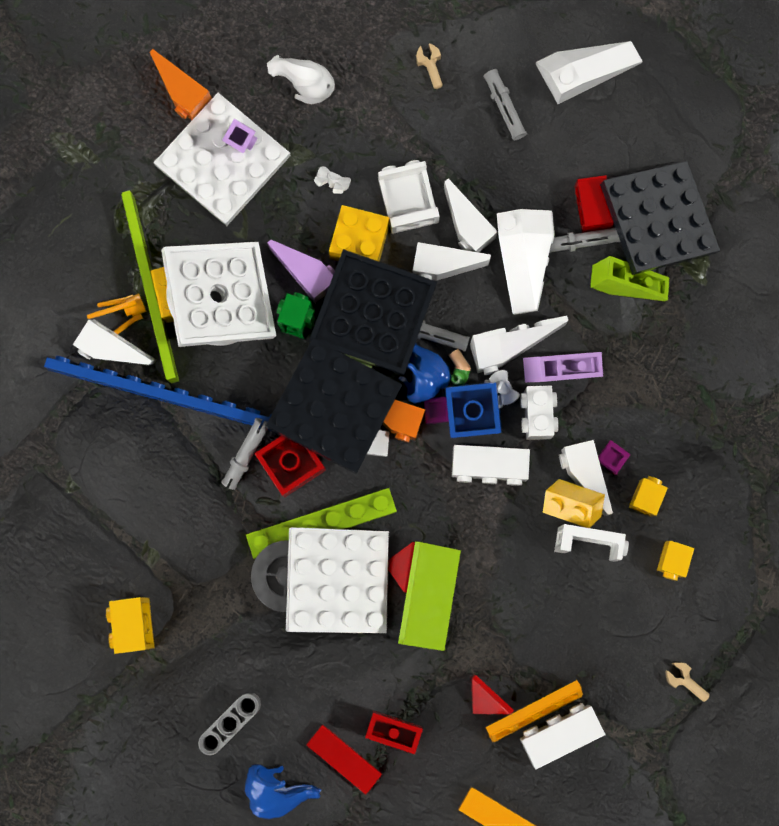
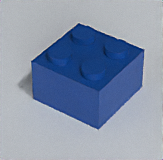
(473, 409)

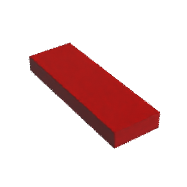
(344, 759)

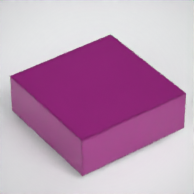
(436, 410)
(613, 457)

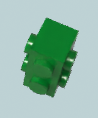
(295, 315)

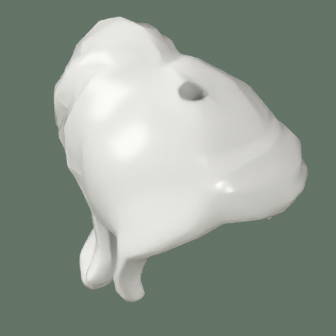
(308, 78)

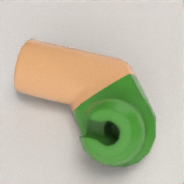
(461, 369)

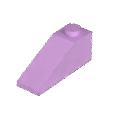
(306, 270)
(563, 367)

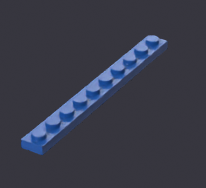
(154, 391)

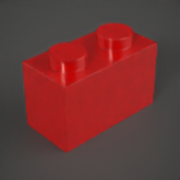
(592, 204)
(394, 732)

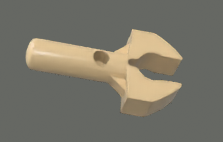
(430, 64)
(686, 681)

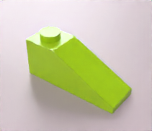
(615, 278)

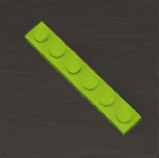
(335, 517)

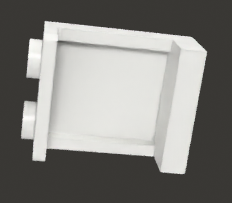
(408, 196)
(616, 541)

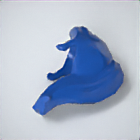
(428, 375)
(270, 797)

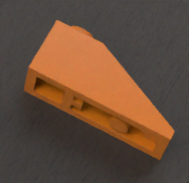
(184, 91)
(404, 420)

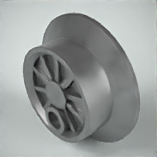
(270, 575)

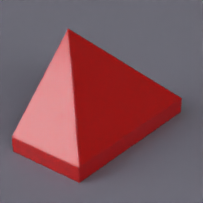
(400, 566)
(486, 700)

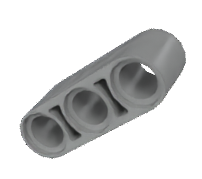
(218, 729)

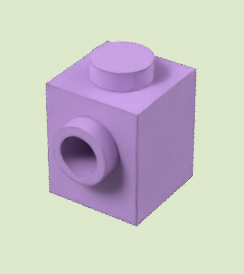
(240, 136)

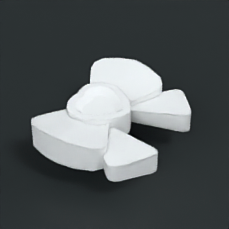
(334, 180)
(507, 393)

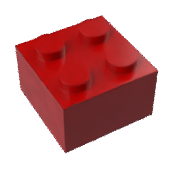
(289, 464)

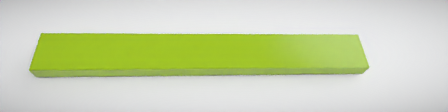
(145, 271)

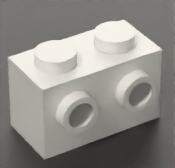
(539, 412)

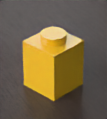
(648, 496)
(675, 560)

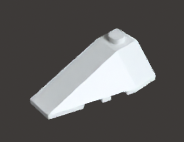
(580, 69)
(525, 248)
(499, 347)

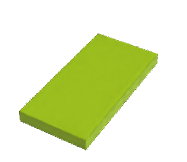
(429, 596)

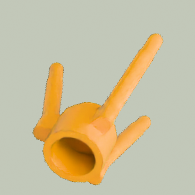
(131, 304)

